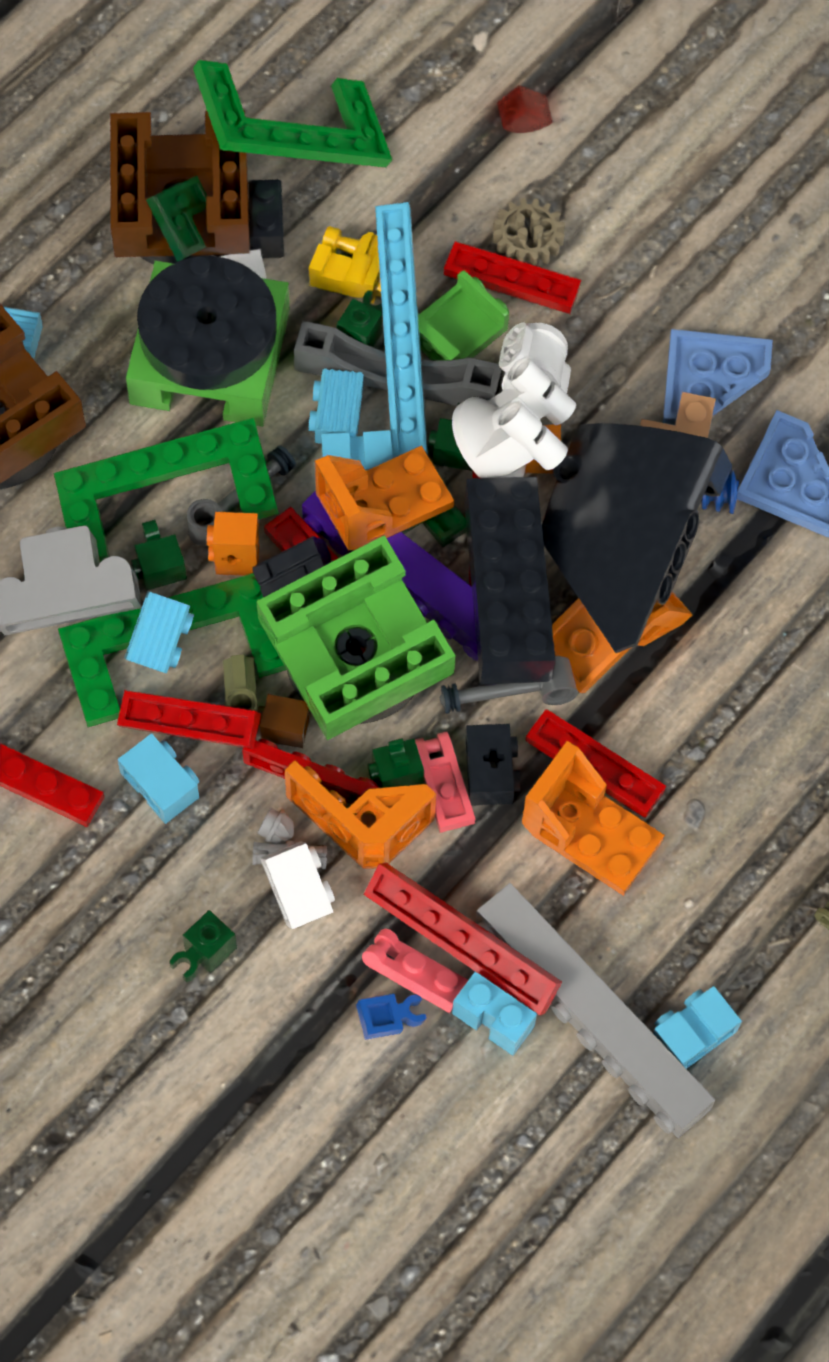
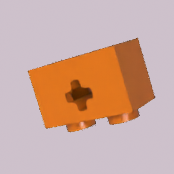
(234, 543)

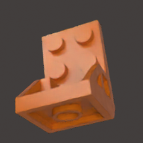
(382, 498)
(588, 650)
(583, 825)
(374, 826)

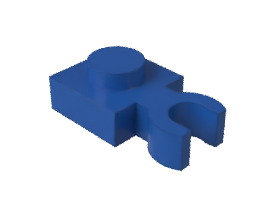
(384, 1017)

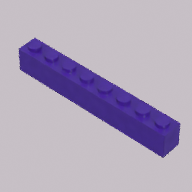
(432, 585)

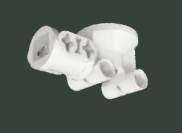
(507, 430)

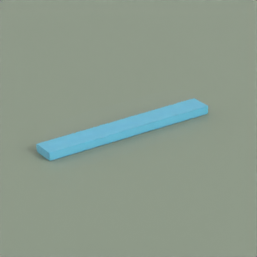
(401, 328)

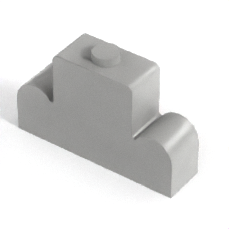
(65, 582)

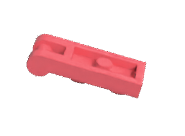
(445, 779)
(413, 970)

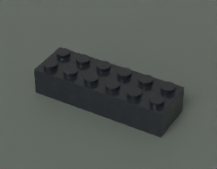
(509, 580)

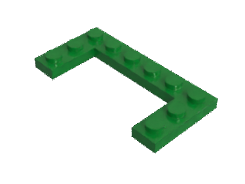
(357, 144)
(232, 444)
(91, 639)

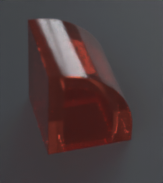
(524, 111)

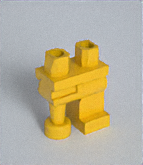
(346, 274)

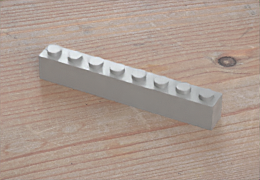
(600, 1016)

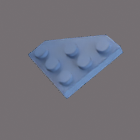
(713, 368)
(789, 475)

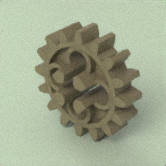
(540, 218)

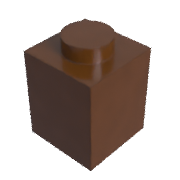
(284, 721)

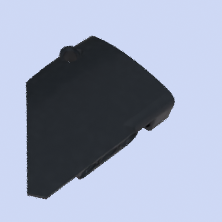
(628, 518)

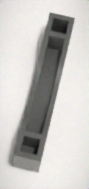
(443, 381)

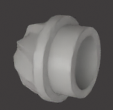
(276, 827)

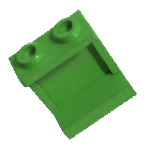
(462, 321)

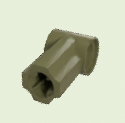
(240, 682)

